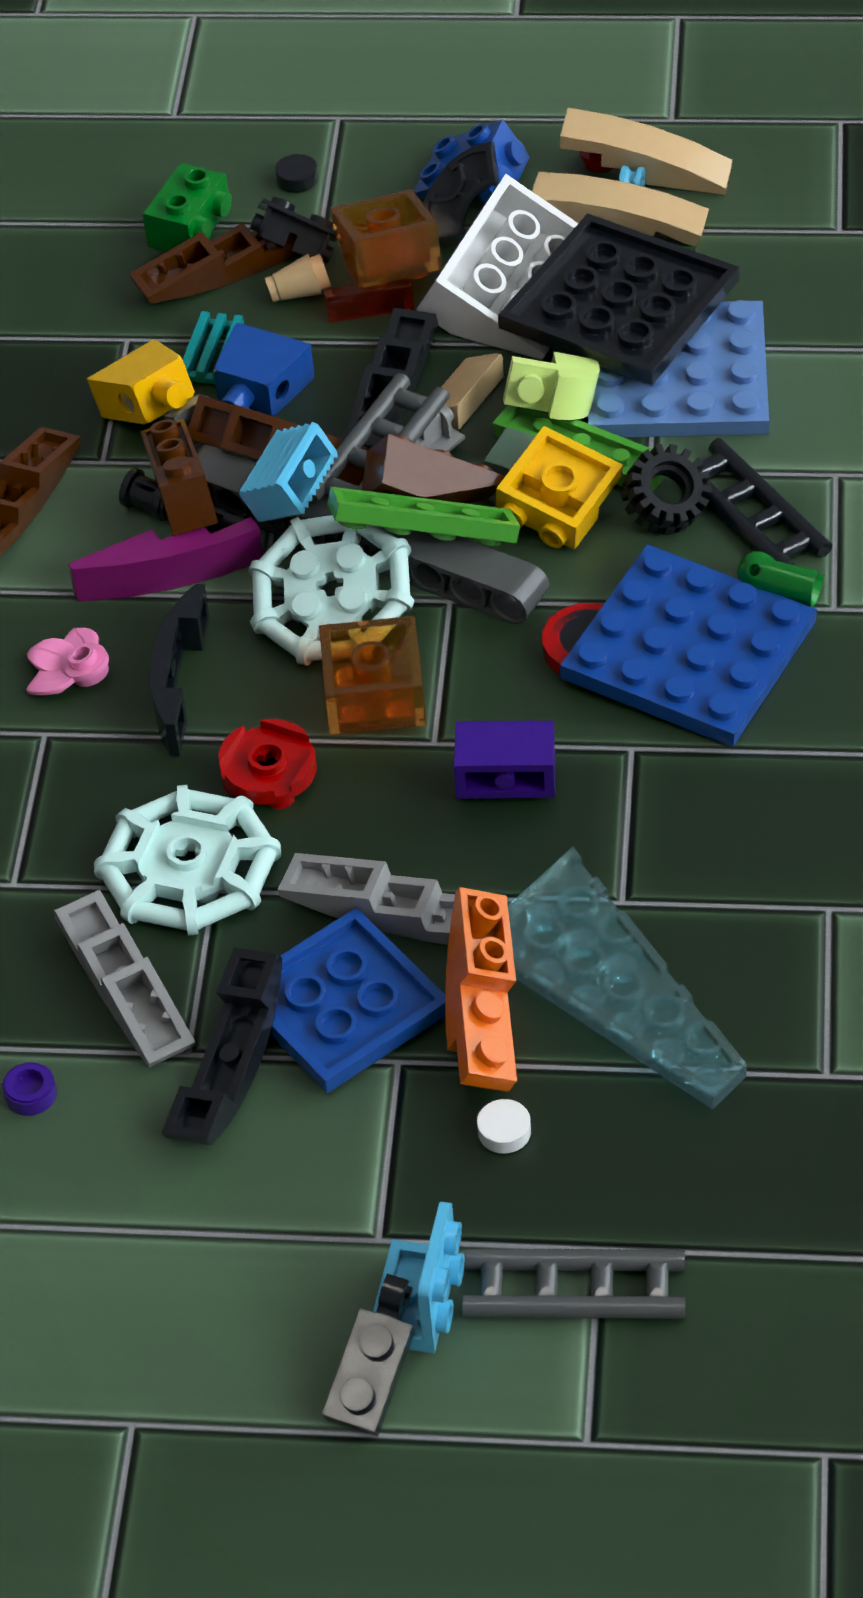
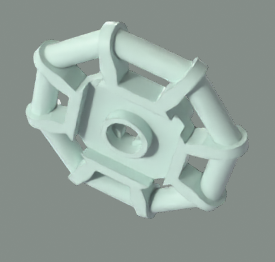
(319, 565)
(189, 880)

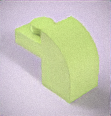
(558, 387)

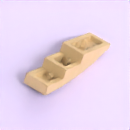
(666, 157)
(623, 204)

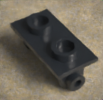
(281, 221)

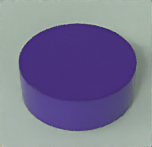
(29, 1089)

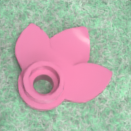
(67, 661)

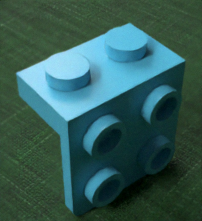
(430, 1273)

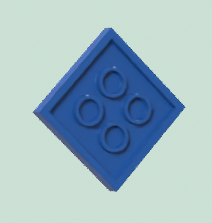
(350, 1000)

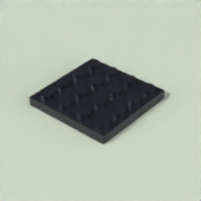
(619, 298)

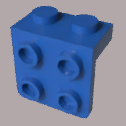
(509, 153)

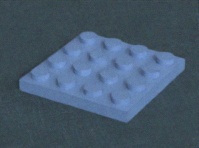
(707, 390)

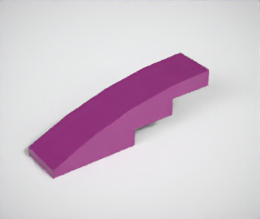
(156, 565)

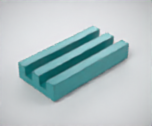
(196, 343)

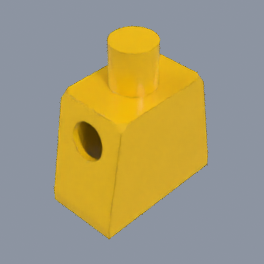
(142, 385)

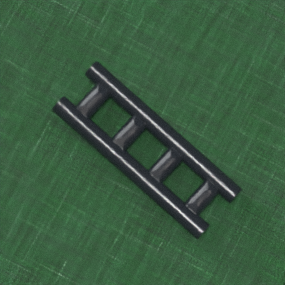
(777, 508)

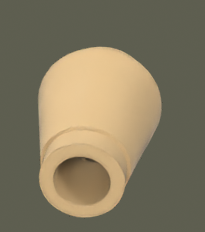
(299, 279)

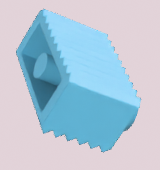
(288, 473)

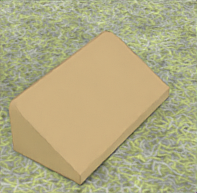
(471, 385)

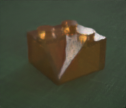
(387, 238)
(372, 675)

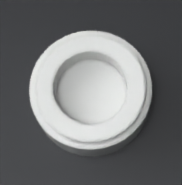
(504, 1126)

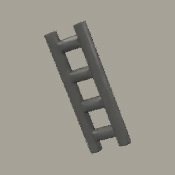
(374, 423)
(601, 1302)

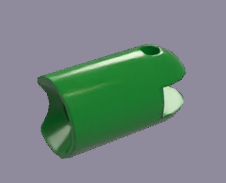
(781, 578)

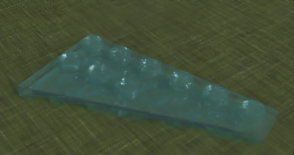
(607, 975)

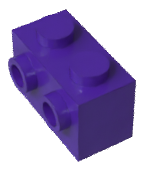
(505, 754)

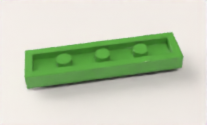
(595, 438)
(440, 518)

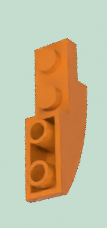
(477, 988)

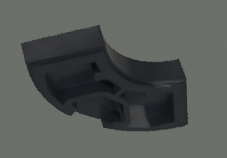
(459, 186)

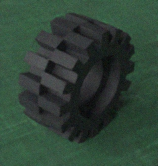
(678, 469)

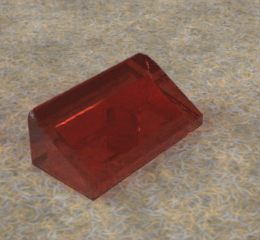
(356, 302)

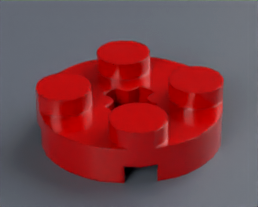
(274, 783)

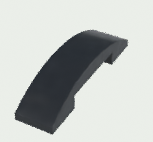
(181, 630)
(234, 1051)

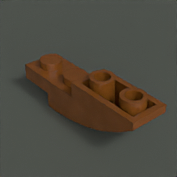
(247, 432)

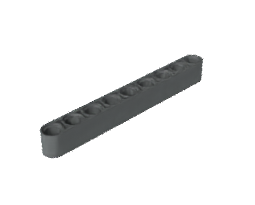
(449, 569)

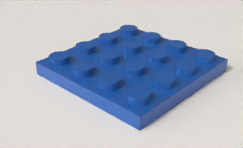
(688, 645)

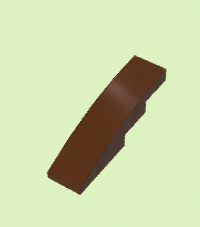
(207, 265)
(30, 478)

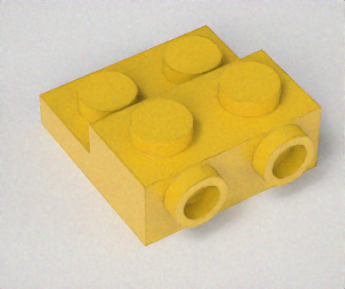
(558, 488)

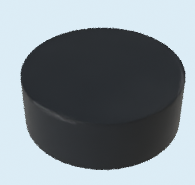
(296, 173)

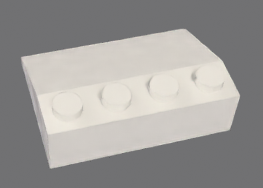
(493, 263)

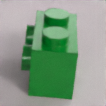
(185, 206)

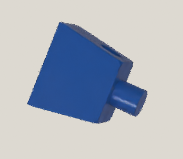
(262, 369)

